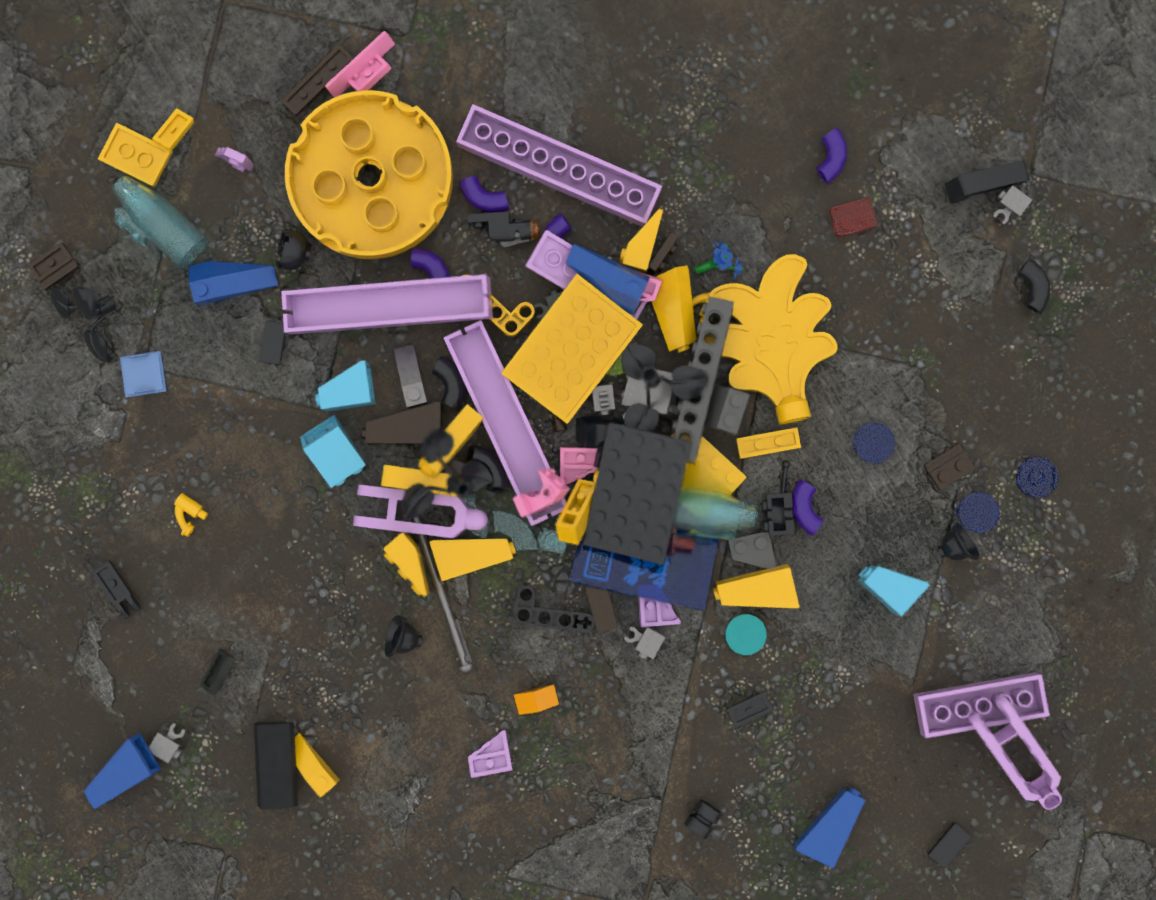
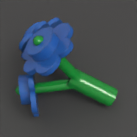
(721, 260)

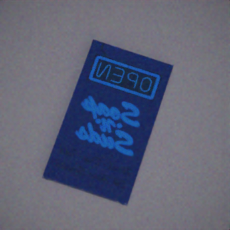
(680, 581)

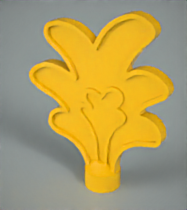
(776, 337)

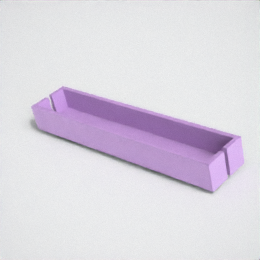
(387, 304)
(501, 412)

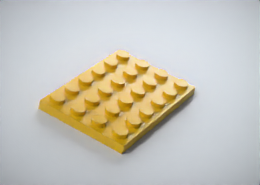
(571, 348)

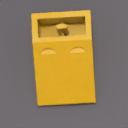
(408, 558)

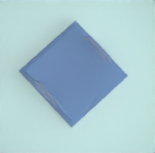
(143, 374)

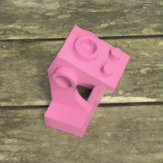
(537, 502)

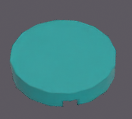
(745, 634)

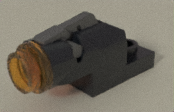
(504, 231)

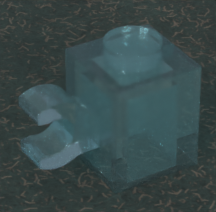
(549, 541)

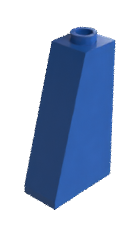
(125, 769)
(831, 828)

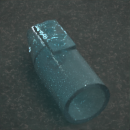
(156, 219)
(713, 513)

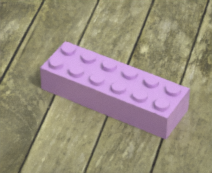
(949, 708)

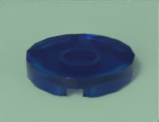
(874, 442)
(1037, 477)
(978, 512)

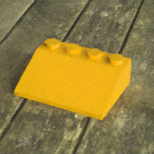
(711, 470)

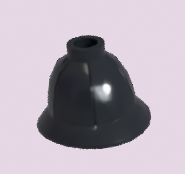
(958, 545)
(401, 637)

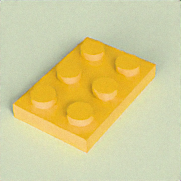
(135, 155)

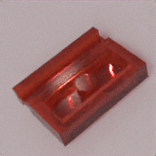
(853, 217)

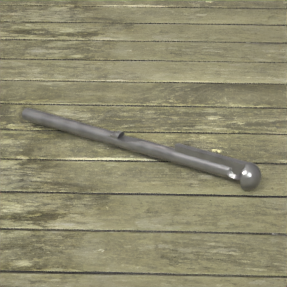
(454, 626)

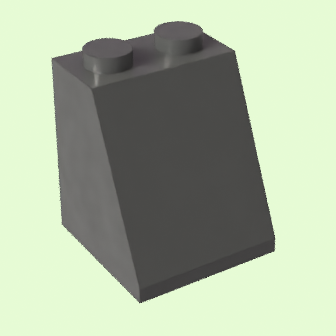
(726, 410)

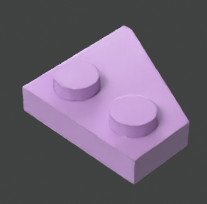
(238, 160)
(656, 613)
(491, 757)

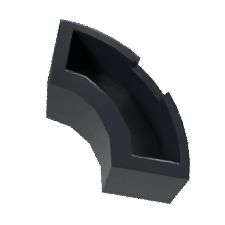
(592, 430)

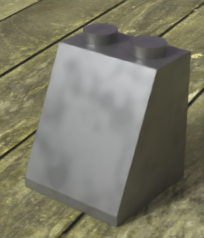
(661, 397)

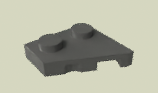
(753, 550)

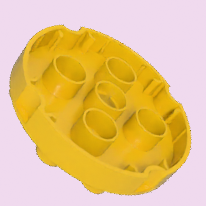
(379, 132)

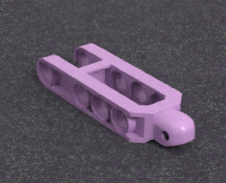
(464, 519)
(1041, 788)

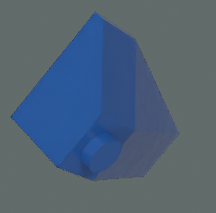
(611, 278)
(224, 280)

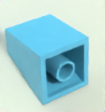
(348, 390)
(332, 451)
(892, 588)

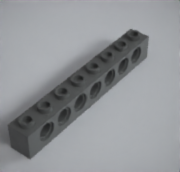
(714, 308)

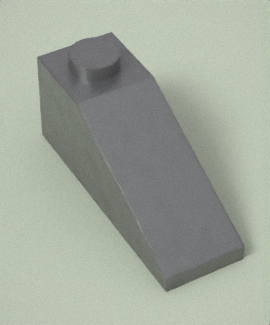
(410, 376)

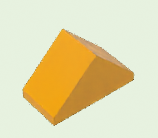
(536, 699)

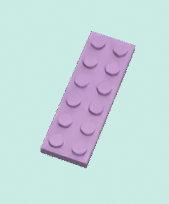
(550, 262)

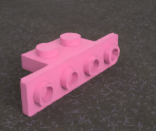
(364, 69)

